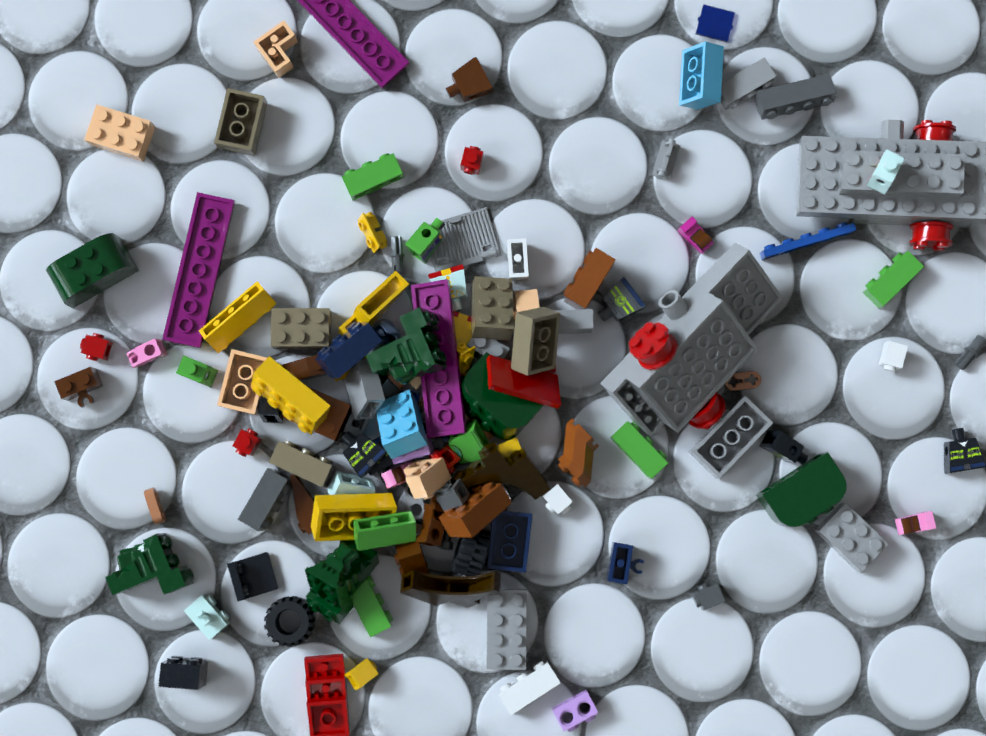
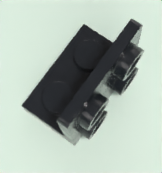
(252, 576)

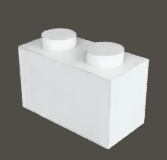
(517, 259)

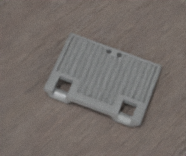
(465, 240)

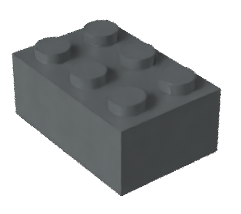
(266, 500)

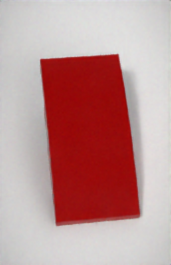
(326, 695)

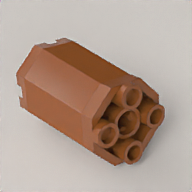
(577, 454)

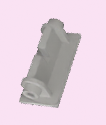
(666, 159)

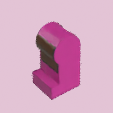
(695, 235)

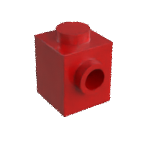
(472, 160)
(96, 347)
(246, 442)
(449, 456)

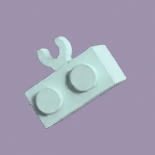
(350, 484)
(207, 616)

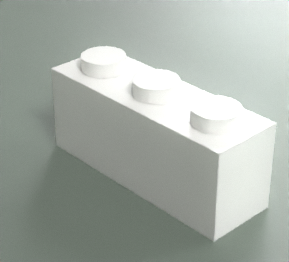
(528, 687)

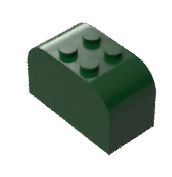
(91, 269)
(495, 411)
(804, 492)

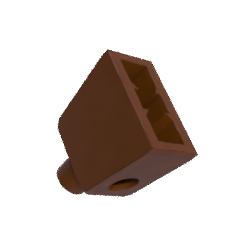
(470, 82)

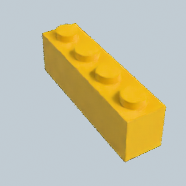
(237, 317)

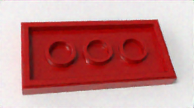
(538, 387)

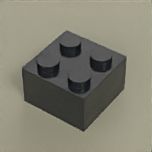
(183, 673)

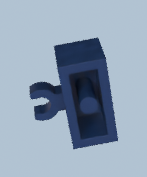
(621, 563)

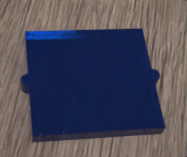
(715, 23)

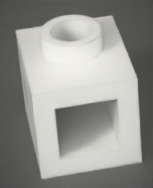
(893, 356)
(557, 500)

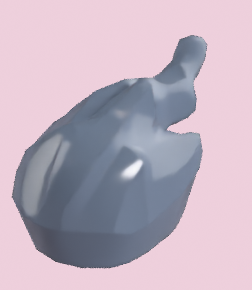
(386, 331)

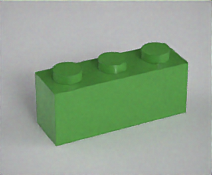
(372, 176)
(892, 278)
(639, 449)
(384, 530)
(370, 608)

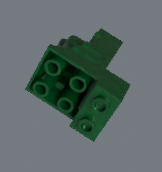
(413, 353)
(149, 562)
(338, 578)

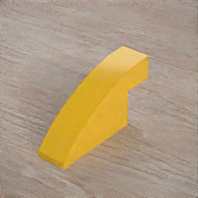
(377, 302)

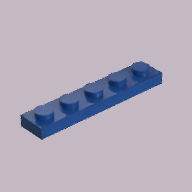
(807, 240)

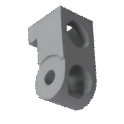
(414, 505)

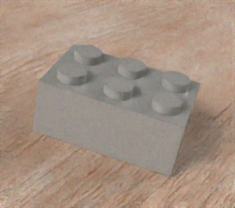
(851, 537)

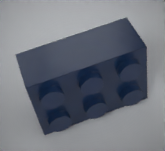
(348, 349)
(510, 541)

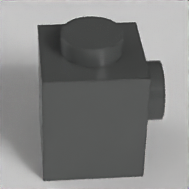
(708, 596)

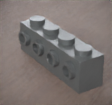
(795, 96)

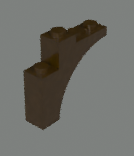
(514, 470)
(442, 589)

